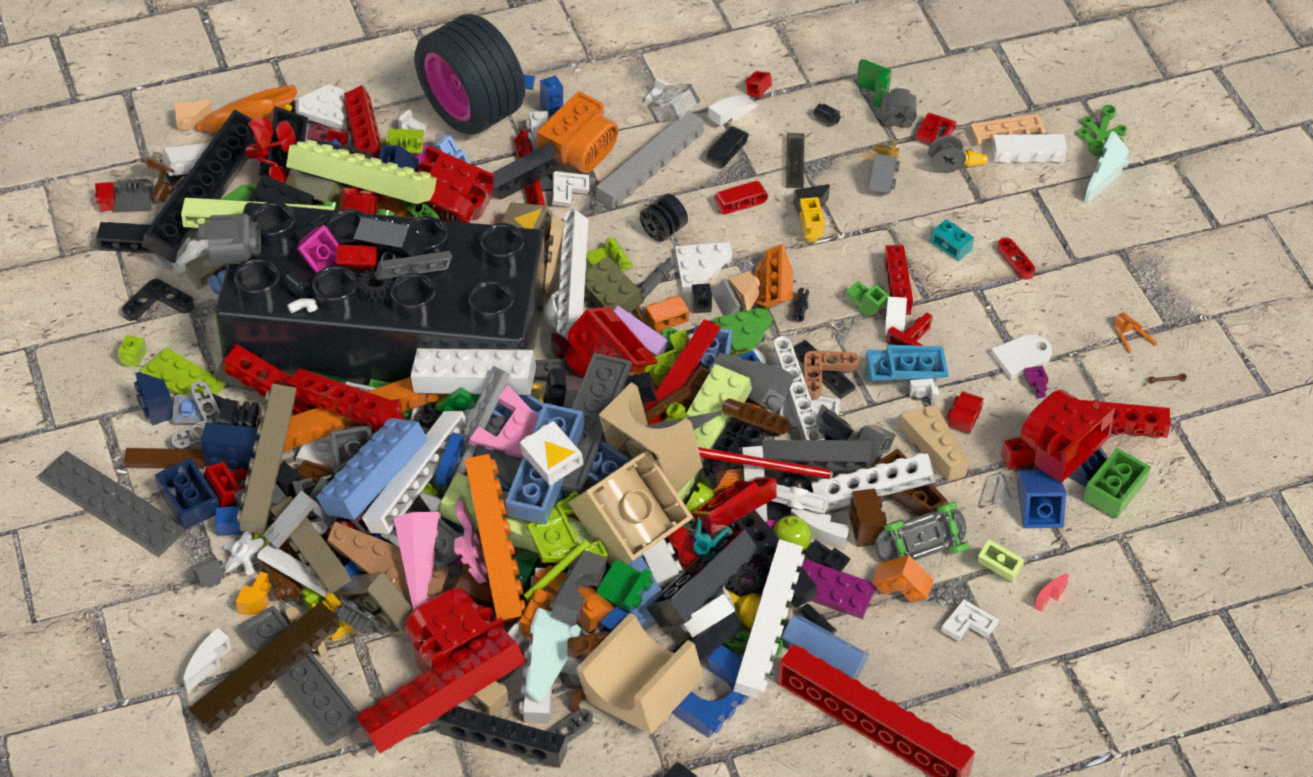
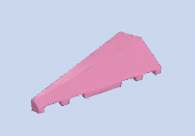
(416, 540)

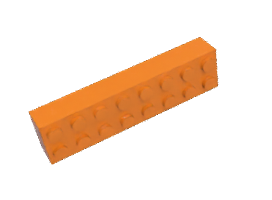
(494, 538)

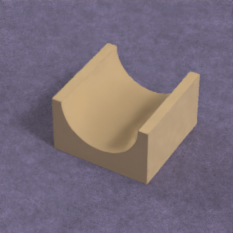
(671, 447)
(631, 509)
(637, 676)

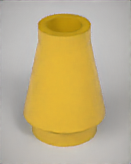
(974, 158)

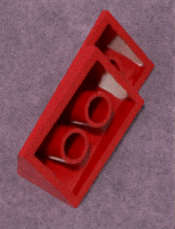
(736, 502)

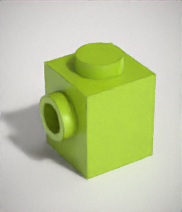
(132, 351)

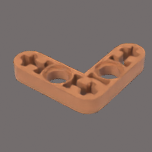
(821, 363)

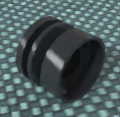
(663, 217)
(232, 415)

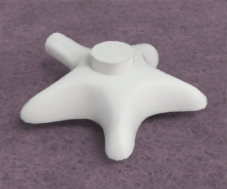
(243, 552)

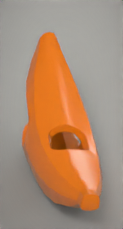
(253, 106)

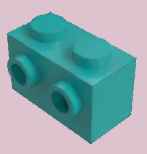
(952, 240)

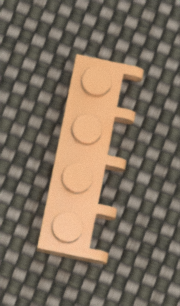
(1009, 126)

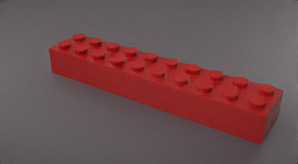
(873, 715)

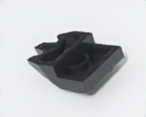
(832, 425)

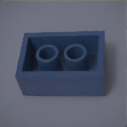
(228, 445)
(187, 493)

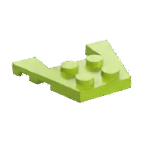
(668, 359)
(557, 537)

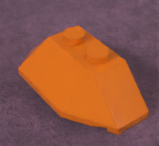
(774, 278)

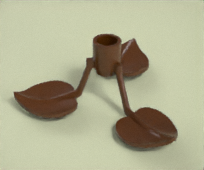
(161, 188)

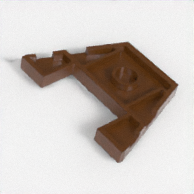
(583, 646)

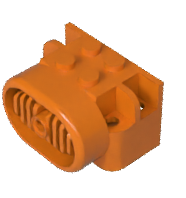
(580, 133)

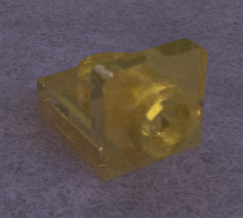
(885, 150)

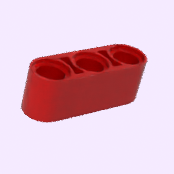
(741, 197)

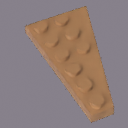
(379, 556)

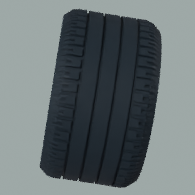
(469, 74)

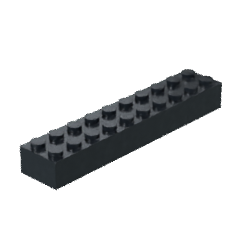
(206, 180)

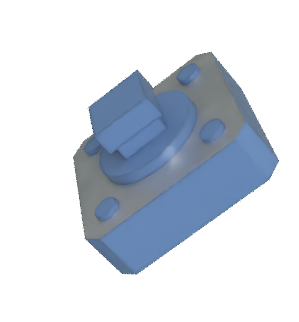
(185, 410)

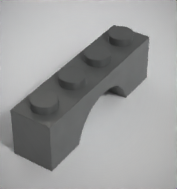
(586, 571)

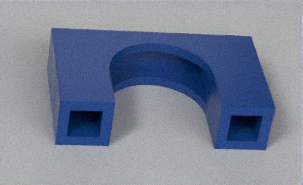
(709, 715)

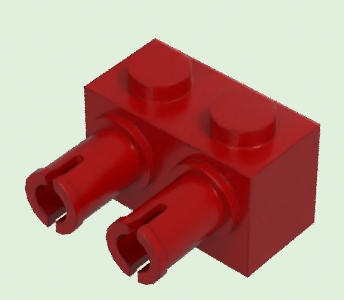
(224, 482)

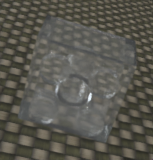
(673, 103)

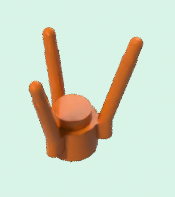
(1125, 323)

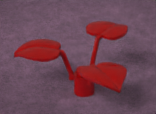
(262, 132)

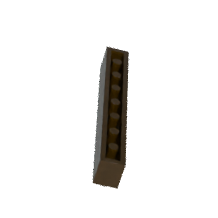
(264, 667)

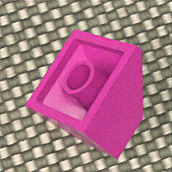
(319, 248)

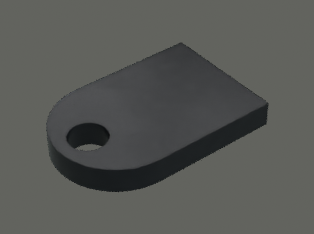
(778, 510)

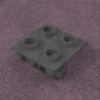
(133, 195)
(358, 620)

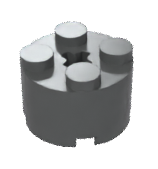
(899, 108)

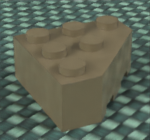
(380, 598)

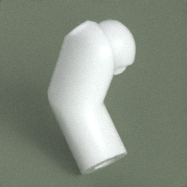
(302, 303)

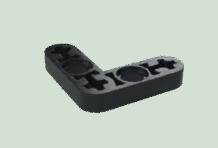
(154, 295)

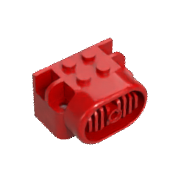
(457, 188)
(607, 338)
(1065, 432)
(447, 626)

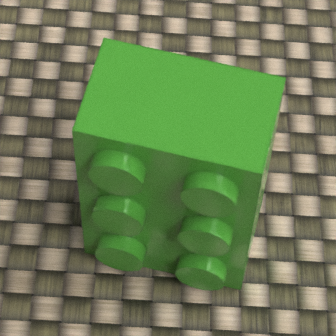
(1116, 483)

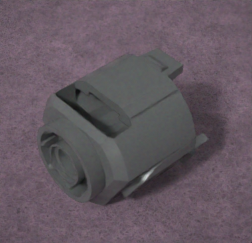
(230, 238)

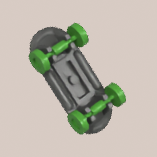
(923, 534)

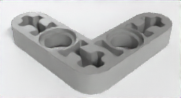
(196, 396)

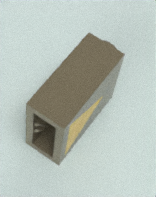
(528, 216)

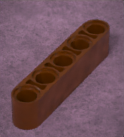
(755, 416)

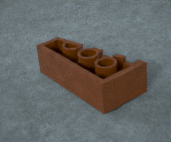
(919, 499)

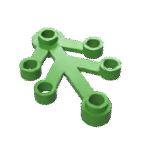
(1097, 146)

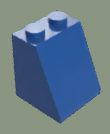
(1041, 499)

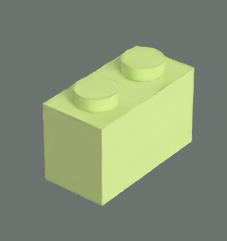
(1001, 561)

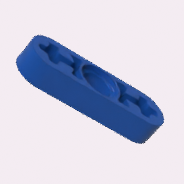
(449, 459)

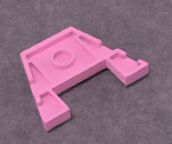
(515, 430)
(471, 545)

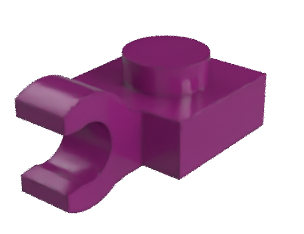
(1037, 377)

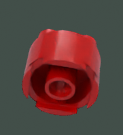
(358, 199)

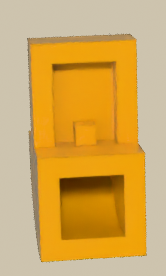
(255, 598)

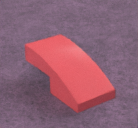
(1052, 590)

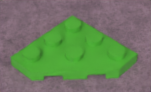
(747, 327)

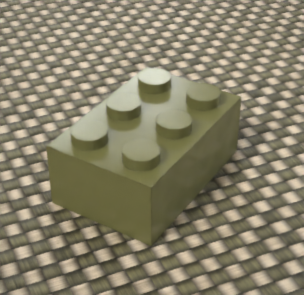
(611, 287)

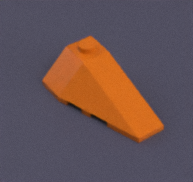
(594, 607)

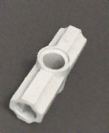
(193, 250)
(801, 499)

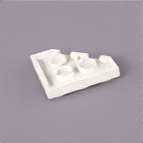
(324, 107)
(701, 262)

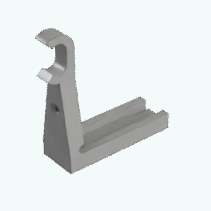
(292, 517)

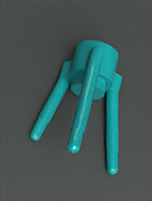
(703, 541)

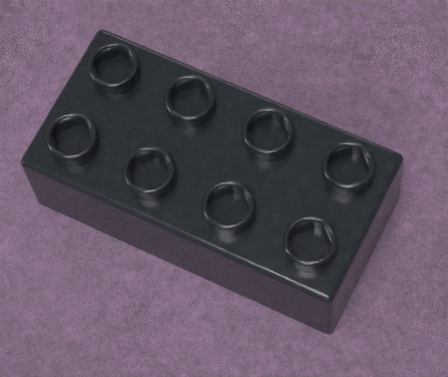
(480, 302)

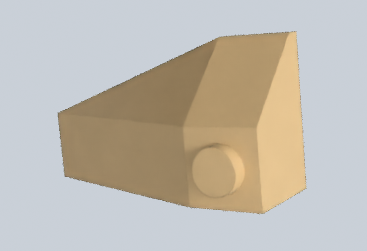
(554, 255)

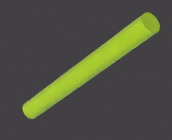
(557, 569)

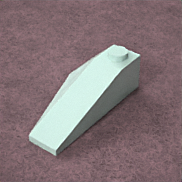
(1109, 166)
(548, 652)

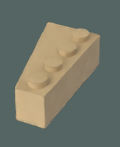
(933, 436)

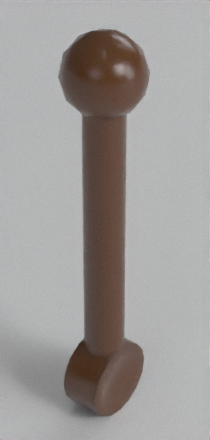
(1182, 377)

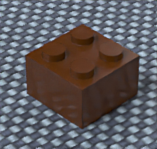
(866, 516)

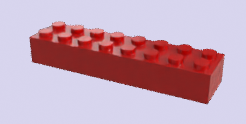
(440, 689)

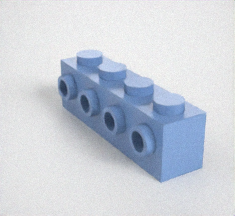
(825, 645)

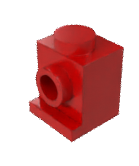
(758, 83)
(105, 196)

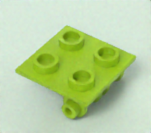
(407, 138)
(613, 251)

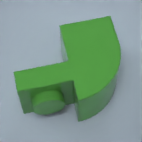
(867, 299)

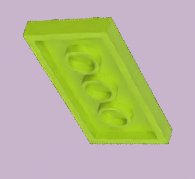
(181, 374)

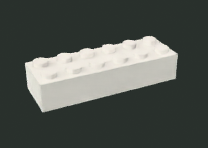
(470, 368)

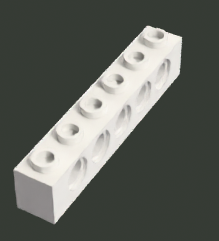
(884, 486)

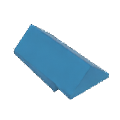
(906, 363)

